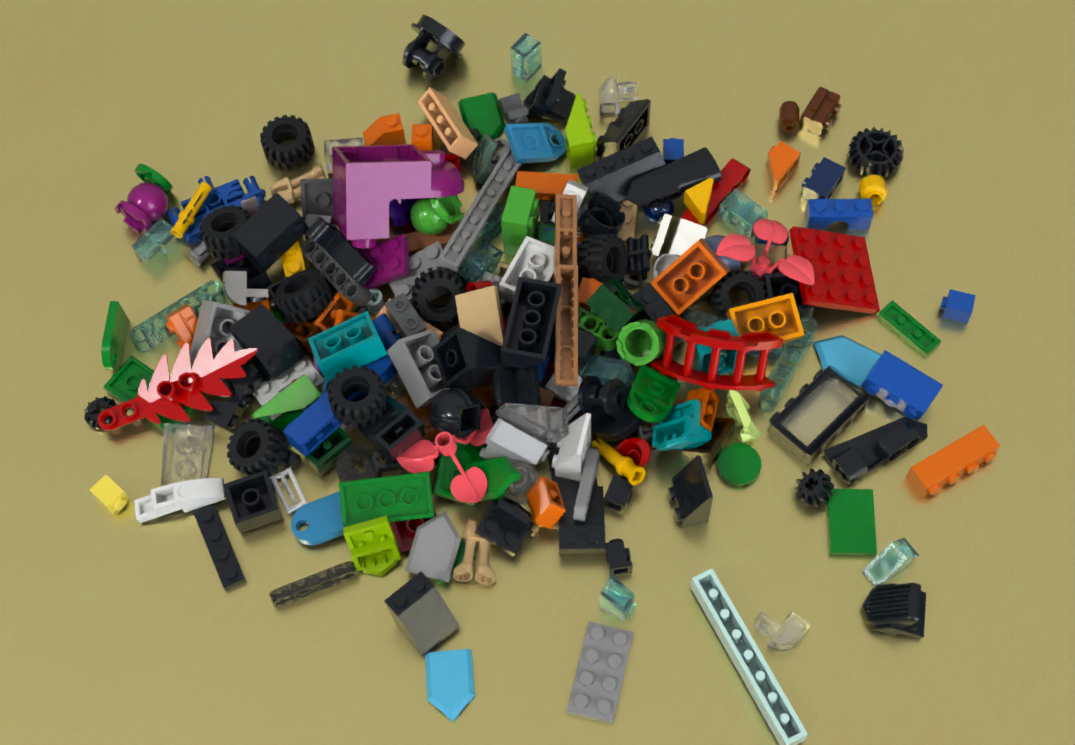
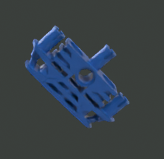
(223, 195)

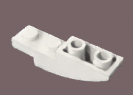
(181, 495)

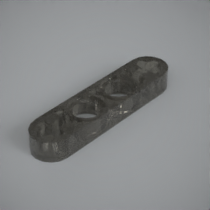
(313, 584)

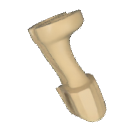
(288, 188)
(464, 571)

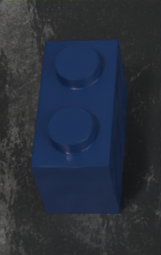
(823, 181)

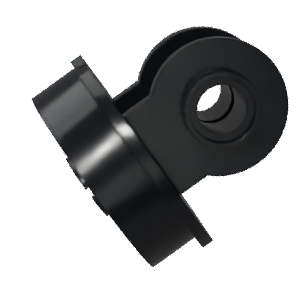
(438, 35)
(608, 408)

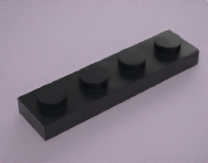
(219, 546)

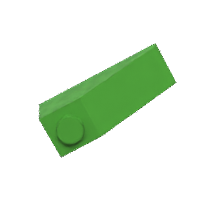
(293, 397)

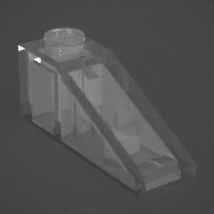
(539, 421)

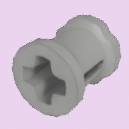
(199, 254)

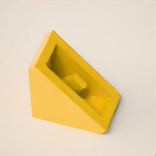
(698, 199)

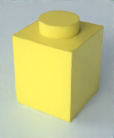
(109, 494)

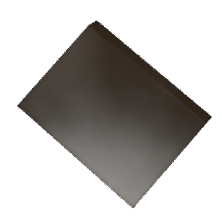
(709, 452)

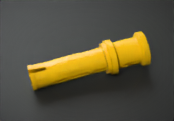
(624, 465)

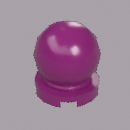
(144, 205)

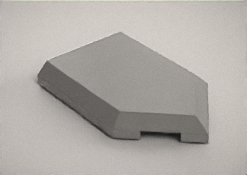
(434, 548)

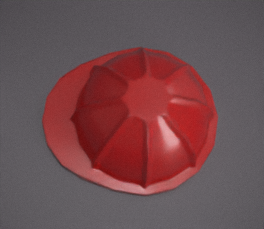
(636, 449)

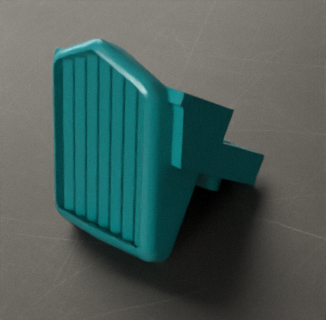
(681, 428)

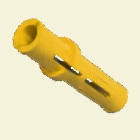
(180, 228)

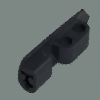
(673, 179)
(865, 452)

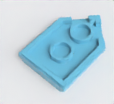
(846, 358)
(450, 680)

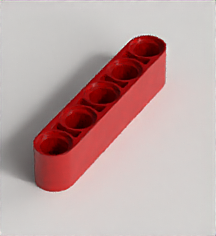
(733, 177)

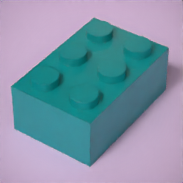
(727, 357)

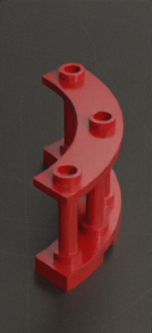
(717, 340)

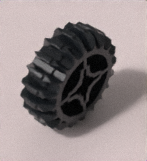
(875, 146)

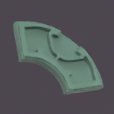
(484, 153)

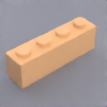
(447, 123)

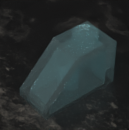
(890, 562)
(617, 599)

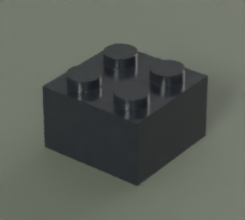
(780, 285)
(253, 501)

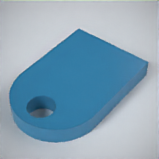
(533, 142)
(323, 519)

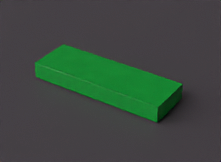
(909, 328)

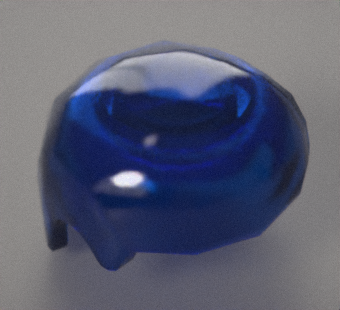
(655, 213)

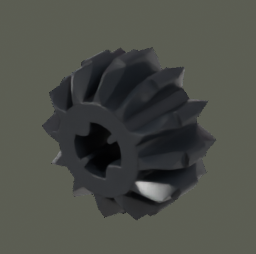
(814, 487)

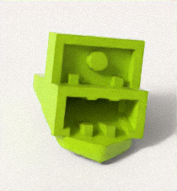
(373, 546)

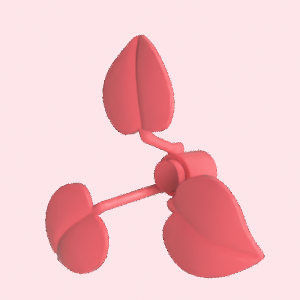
(739, 248)
(469, 486)

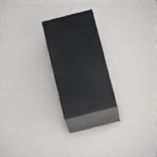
(292, 460)

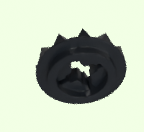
(91, 411)

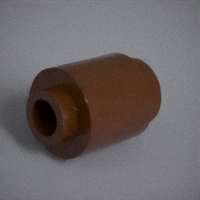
(789, 116)

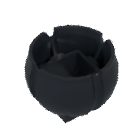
(600, 216)
(447, 412)

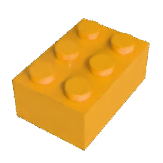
(773, 314)

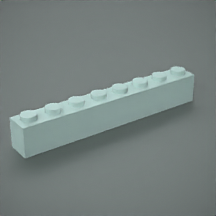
(748, 659)

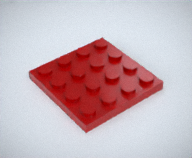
(840, 270)

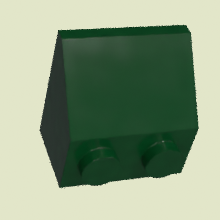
(614, 305)

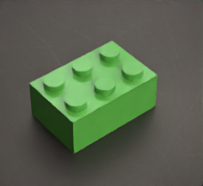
(519, 218)

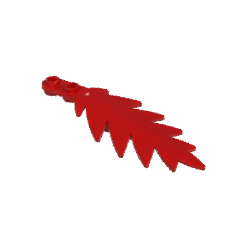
(182, 386)

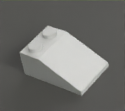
(531, 261)
(573, 449)

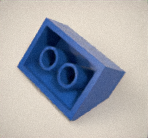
(901, 385)

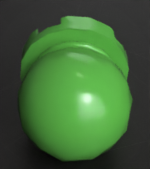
(434, 215)
(640, 342)

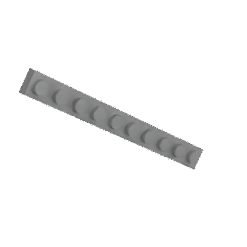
(479, 212)

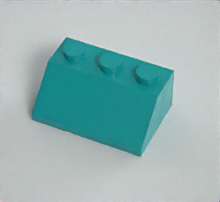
(347, 345)

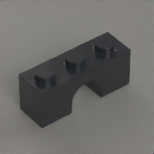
(228, 414)

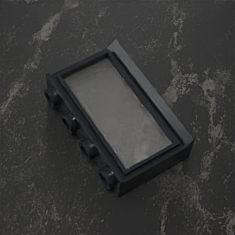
(817, 414)

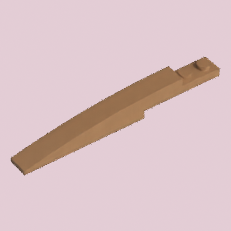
(566, 274)

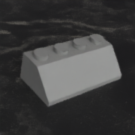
(214, 323)

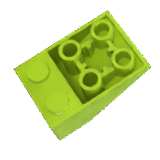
(578, 136)

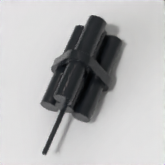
(638, 256)

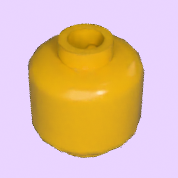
(873, 188)

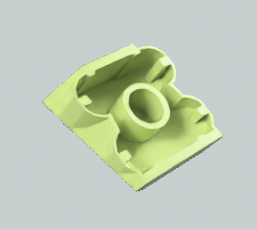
(744, 425)

